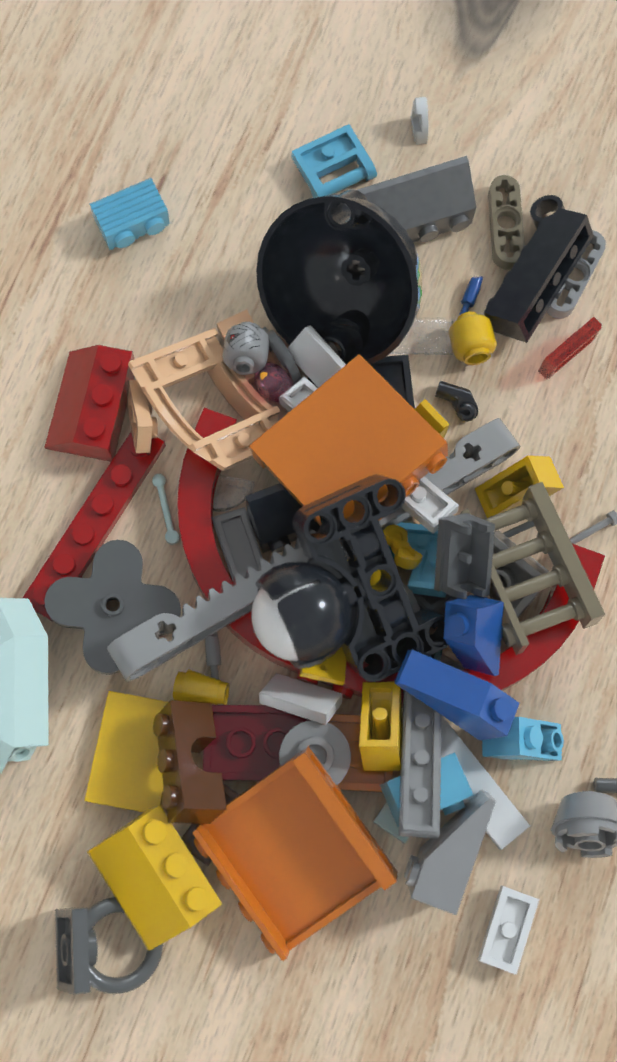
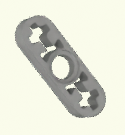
(577, 287)

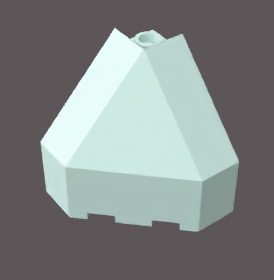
(22, 681)

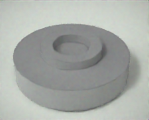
(325, 742)

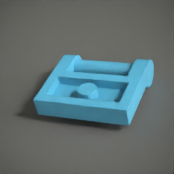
(330, 154)

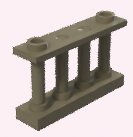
(566, 572)

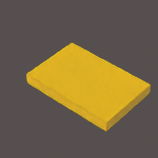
(126, 755)

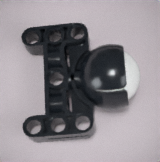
(322, 604)

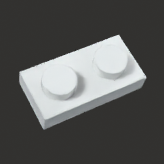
(508, 930)

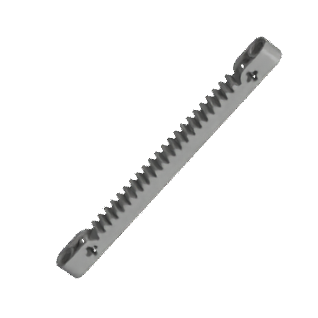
(141, 648)

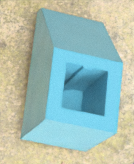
(527, 741)

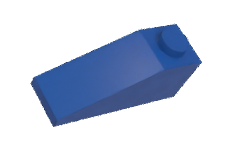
(458, 696)

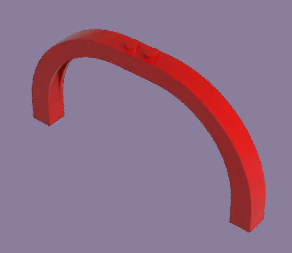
(195, 514)

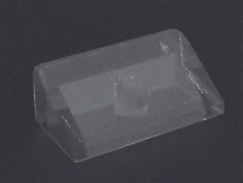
(427, 337)

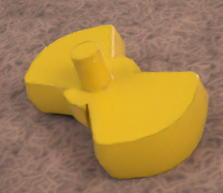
(405, 555)

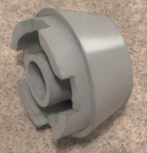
(586, 823)

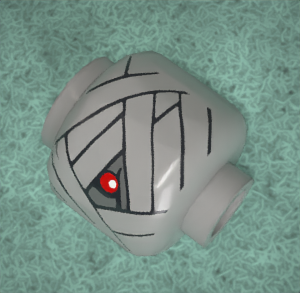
(246, 348)

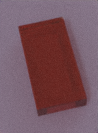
(570, 348)

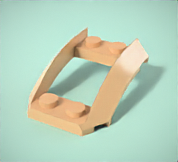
(191, 358)

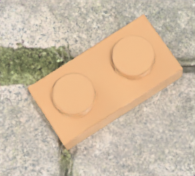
(139, 413)

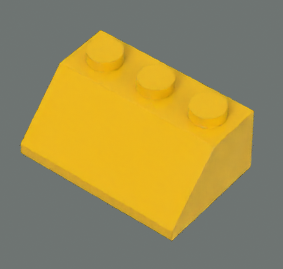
(154, 878)

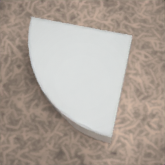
(419, 120)

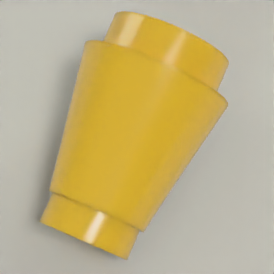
(200, 688)

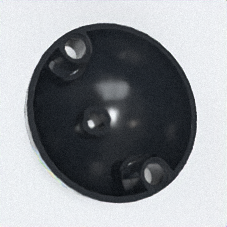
(340, 267)

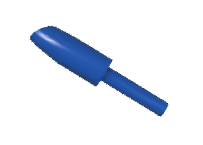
(471, 293)

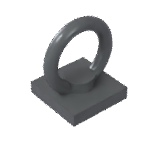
(79, 950)

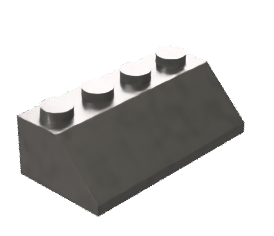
(428, 199)

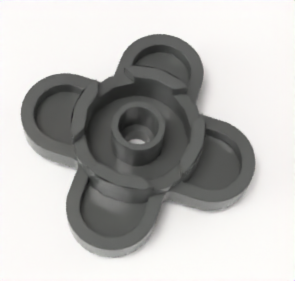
(83, 601)

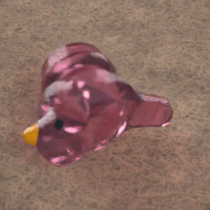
(272, 381)

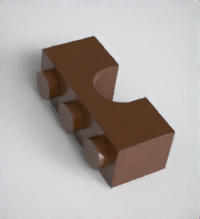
(188, 791)

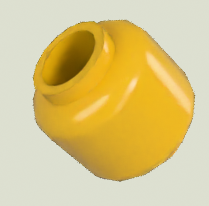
(472, 338)

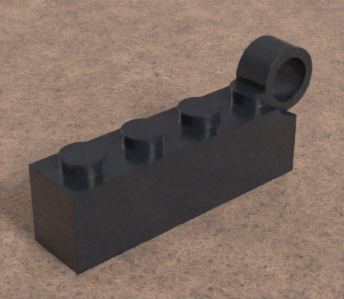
(540, 269)

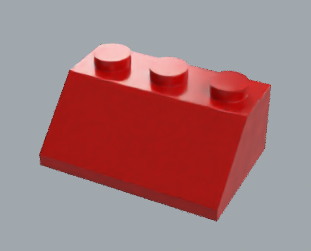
(91, 403)

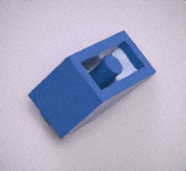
(475, 632)

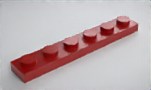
(95, 519)

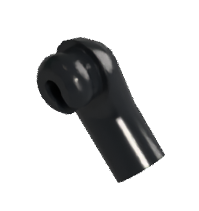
(461, 399)

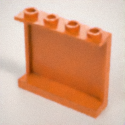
(349, 432)
(294, 853)

